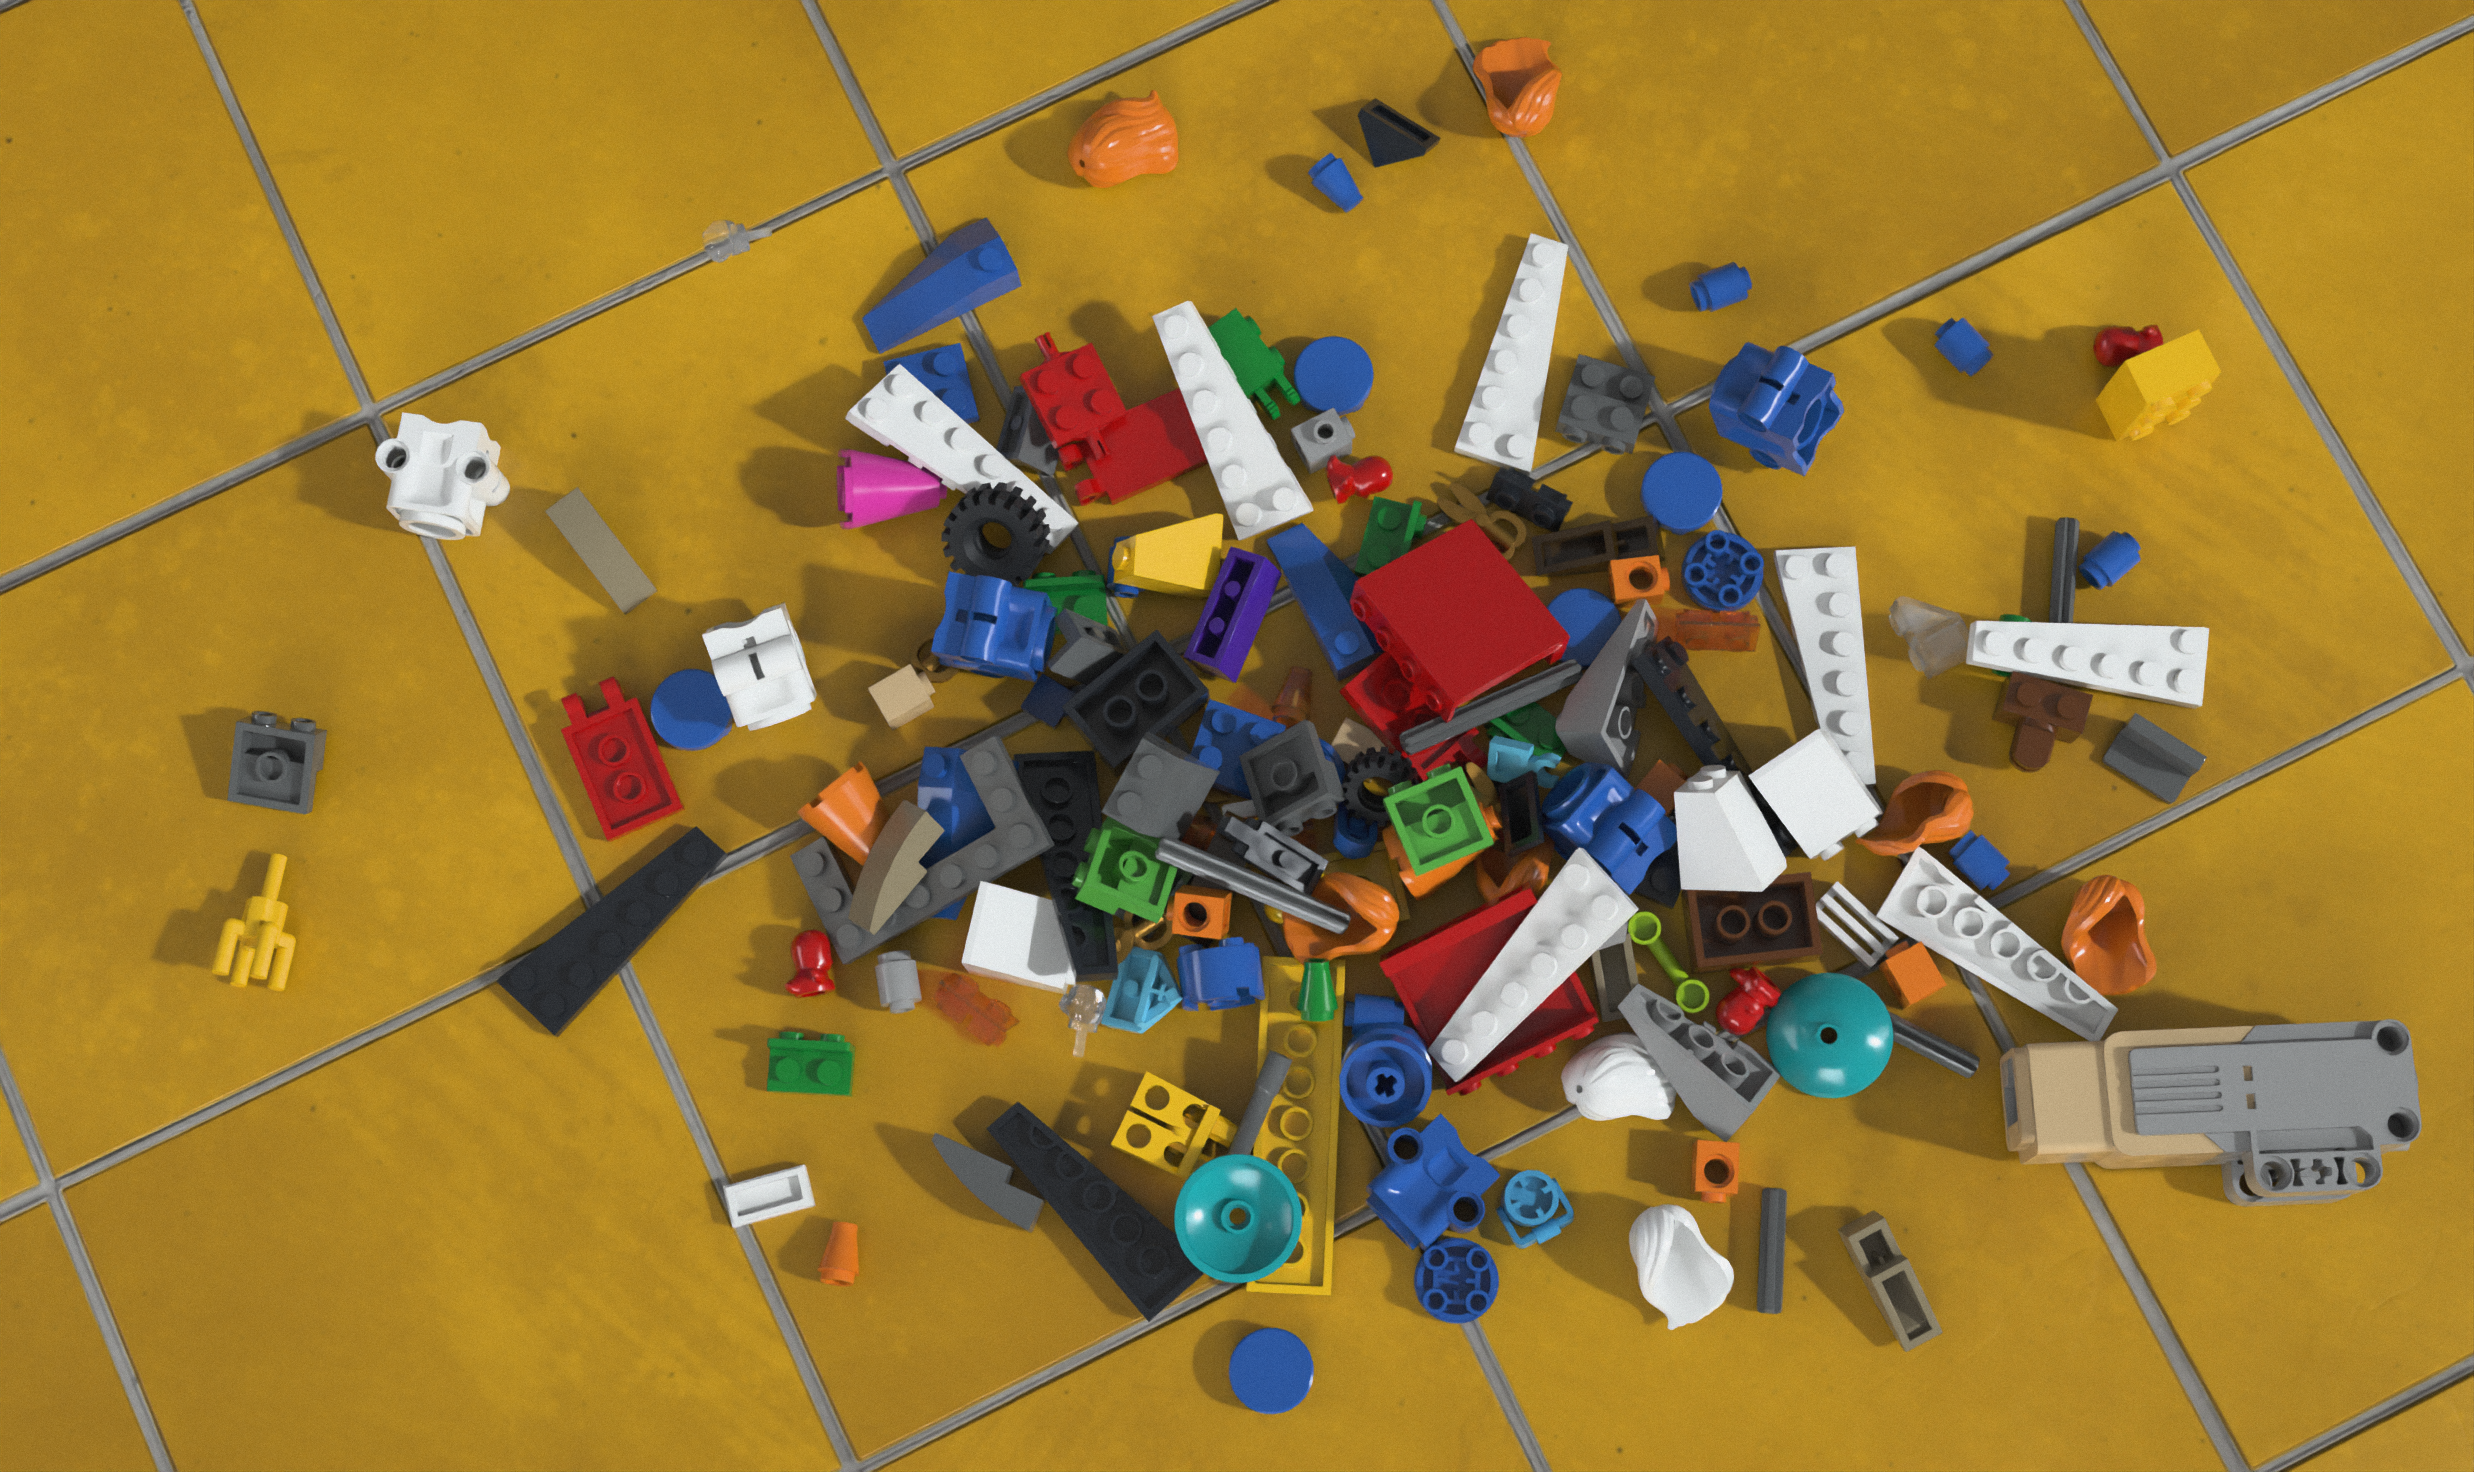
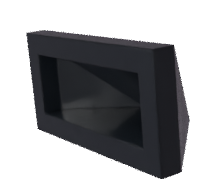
(1392, 135)
(1521, 814)

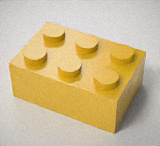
(2158, 386)

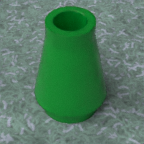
(1317, 992)

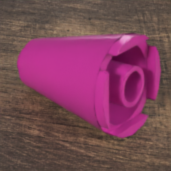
(883, 488)

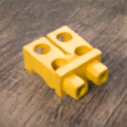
(1186, 1131)

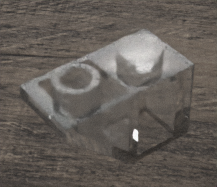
(1933, 633)

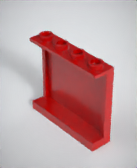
(1457, 617)
(1447, 962)

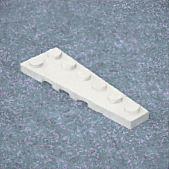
(1511, 388)
(933, 436)
(1240, 452)
(1828, 630)
(2127, 660)
(1968, 930)
(1554, 939)

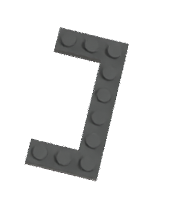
(1015, 840)

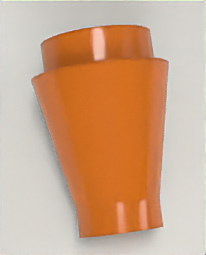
(840, 1258)

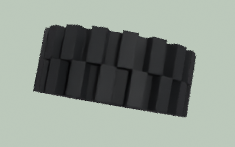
(976, 554)

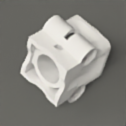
(442, 476)
(761, 668)

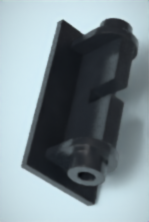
(1543, 508)

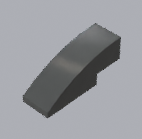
(990, 1182)

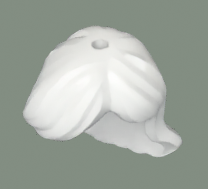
(1617, 1080)
(1677, 1265)

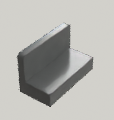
(1024, 437)
(1088, 650)
(2152, 758)

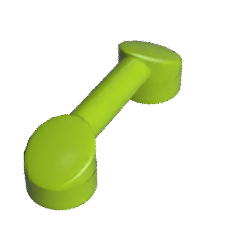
(1689, 991)

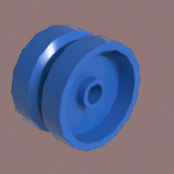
(1406, 1081)

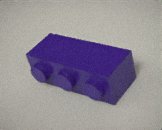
(1232, 614)

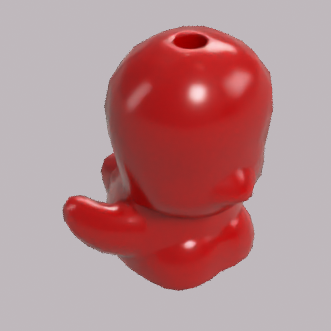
(2118, 344)
(1361, 478)
(812, 961)
(1745, 1005)

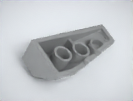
(1604, 703)
(1712, 1076)

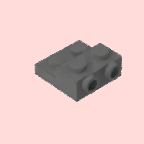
(1604, 405)
(276, 762)
(1292, 779)

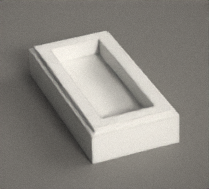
(769, 1196)

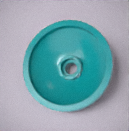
(1861, 1028)
(1242, 1249)

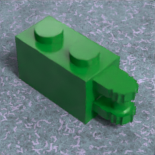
(1253, 363)

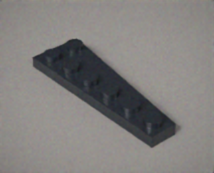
(1680, 694)
(1069, 805)
(591, 950)
(1115, 1228)

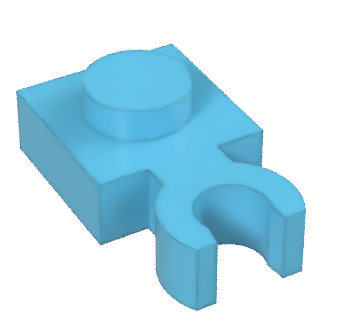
(1514, 758)

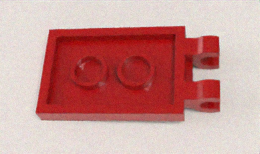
(1146, 450)
(1394, 705)
(619, 762)

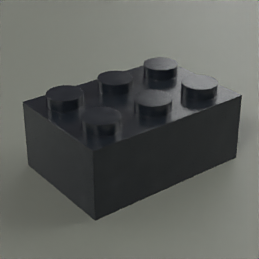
(1137, 695)

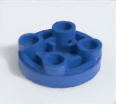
(1333, 375)
(1681, 492)
(1722, 572)
(1589, 621)
(691, 710)
(1456, 1280)
(1271, 1371)

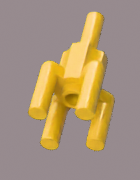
(259, 935)

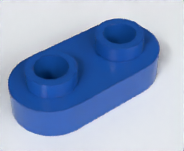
(1353, 836)

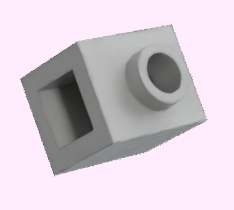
(1321, 438)

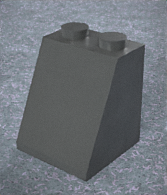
(1160, 789)

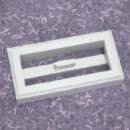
(1865, 915)

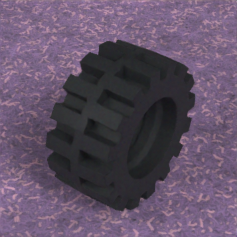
(1374, 765)

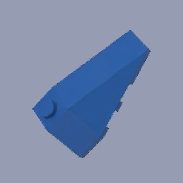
(953, 279)
(1323, 593)

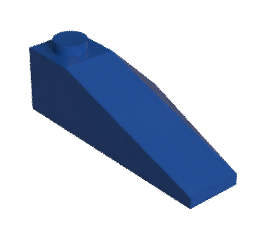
(955, 805)

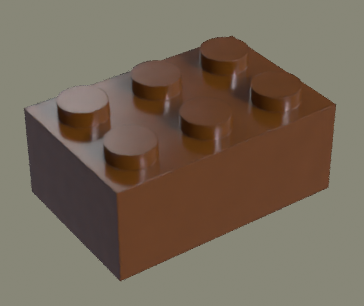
(1752, 927)

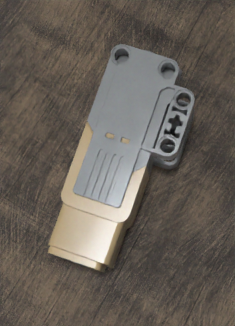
(2255, 1099)

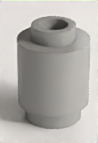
(898, 981)

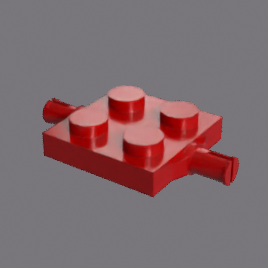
(1073, 395)

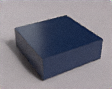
(1046, 701)

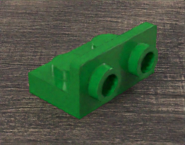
(1389, 533)
(1079, 593)
(1529, 725)
(810, 1065)

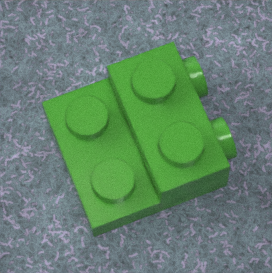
(1437, 819)
(1124, 872)

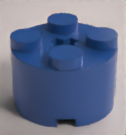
(1220, 975)

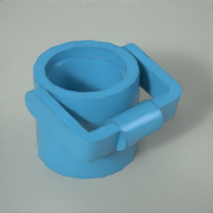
(1529, 1202)

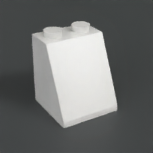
(1817, 795)
(1723, 834)
(1016, 940)

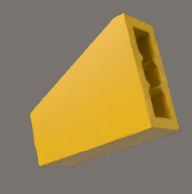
(1172, 559)

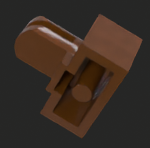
(2041, 715)

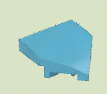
(1141, 992)

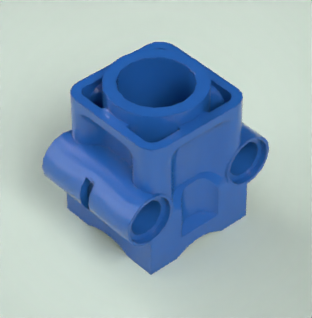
(1775, 406)
(995, 628)
(1610, 820)
(1419, 1193)

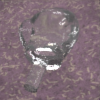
(727, 239)
(1085, 1010)

